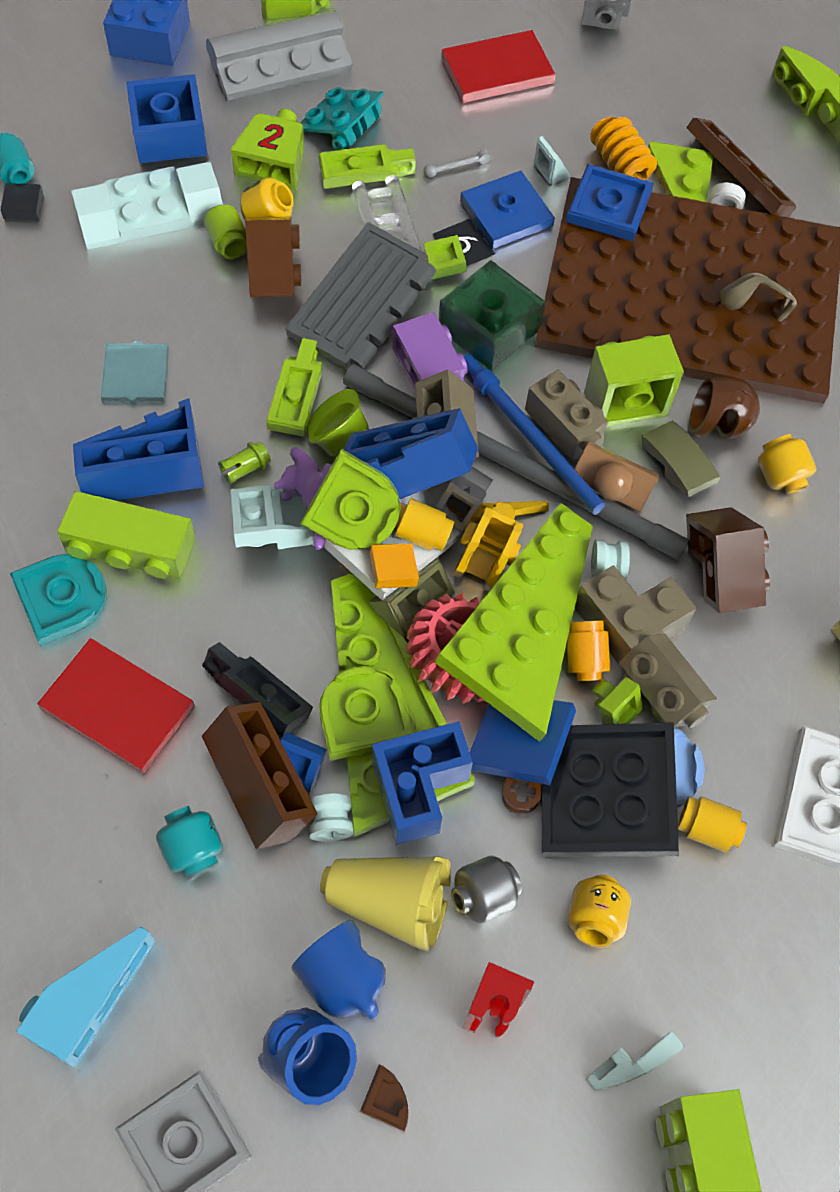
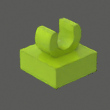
(618, 703)

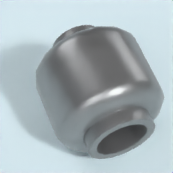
(486, 889)

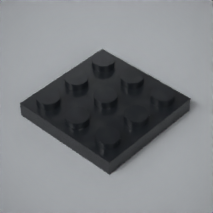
(613, 793)

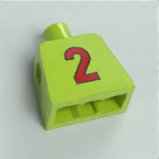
(270, 148)

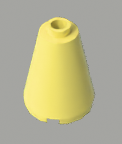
(392, 894)

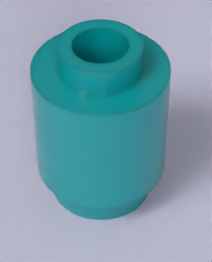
(15, 161)

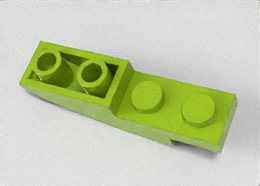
(810, 86)

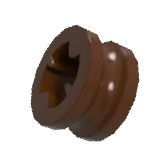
(510, 798)

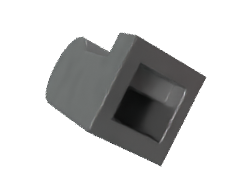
(465, 495)

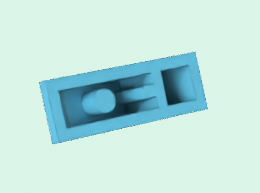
(78, 1003)

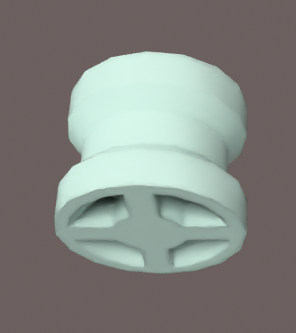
(606, 555)
(332, 818)

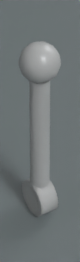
(482, 157)

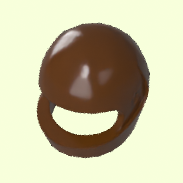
(723, 403)

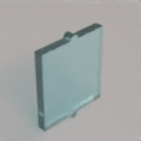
(134, 372)

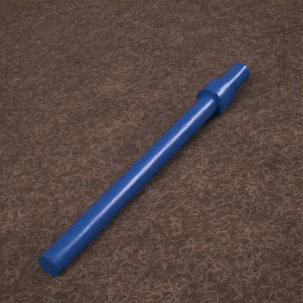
(489, 385)

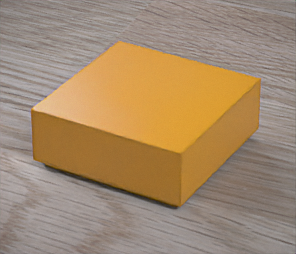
(393, 565)

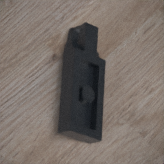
(253, 683)

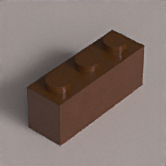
(258, 775)

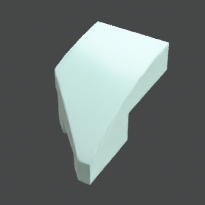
(622, 1069)

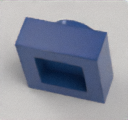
(305, 757)

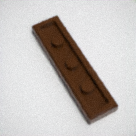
(742, 167)

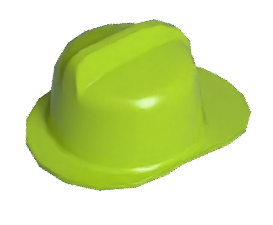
(336, 421)

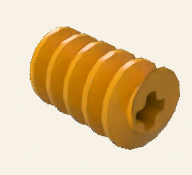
(622, 147)

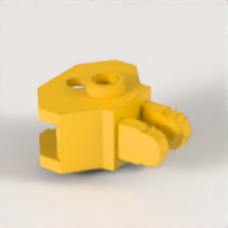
(490, 544)

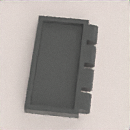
(359, 295)

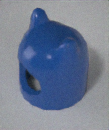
(341, 973)
(308, 1056)

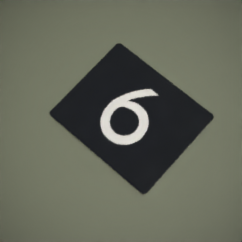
(472, 242)

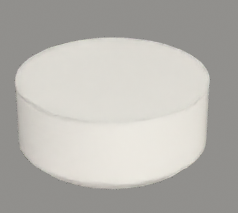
(728, 195)

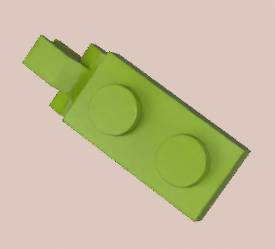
(365, 165)
(296, 391)

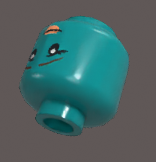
(189, 841)

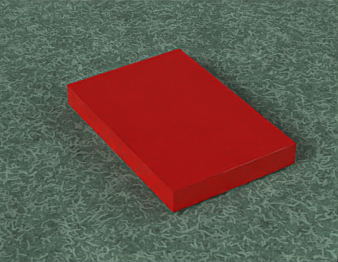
(497, 66)
(116, 705)

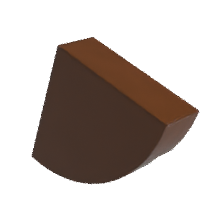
(386, 1100)

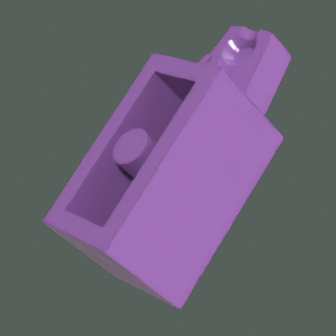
(426, 349)

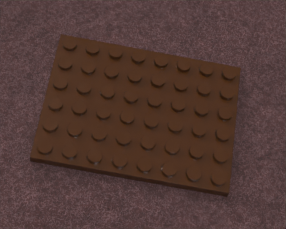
(672, 285)

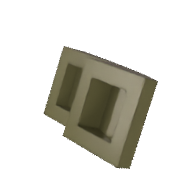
(683, 459)

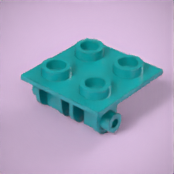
(344, 115)

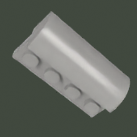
(279, 54)

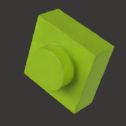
(445, 256)

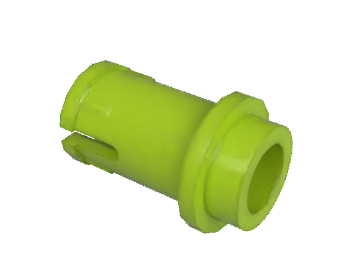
(246, 461)

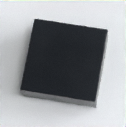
(21, 201)

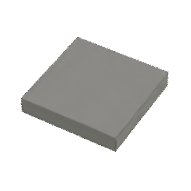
(184, 1139)

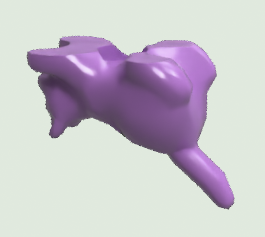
(303, 480)

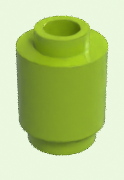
(226, 231)

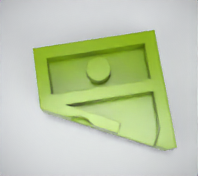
(683, 170)

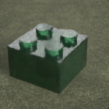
(491, 314)

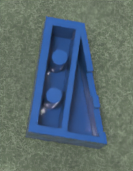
(418, 450)
(142, 459)

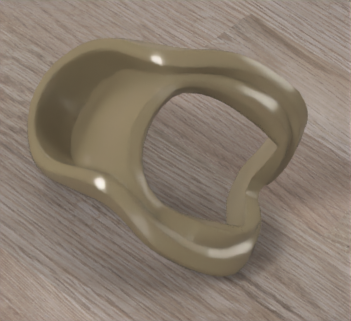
(739, 291)

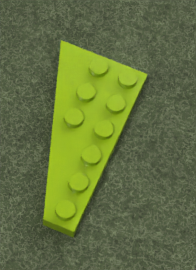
(520, 630)
(370, 642)

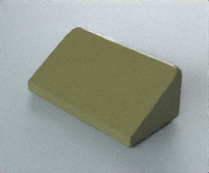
(404, 603)

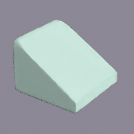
(549, 163)

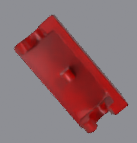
(500, 993)

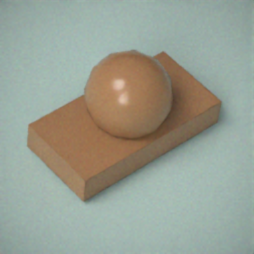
(615, 476)

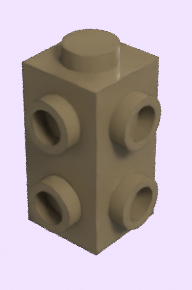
(565, 414)
(668, 682)

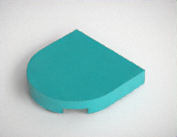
(60, 595)

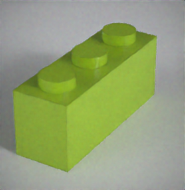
(126, 535)

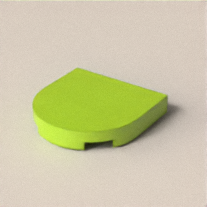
(354, 505)
(362, 710)

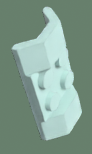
(146, 204)

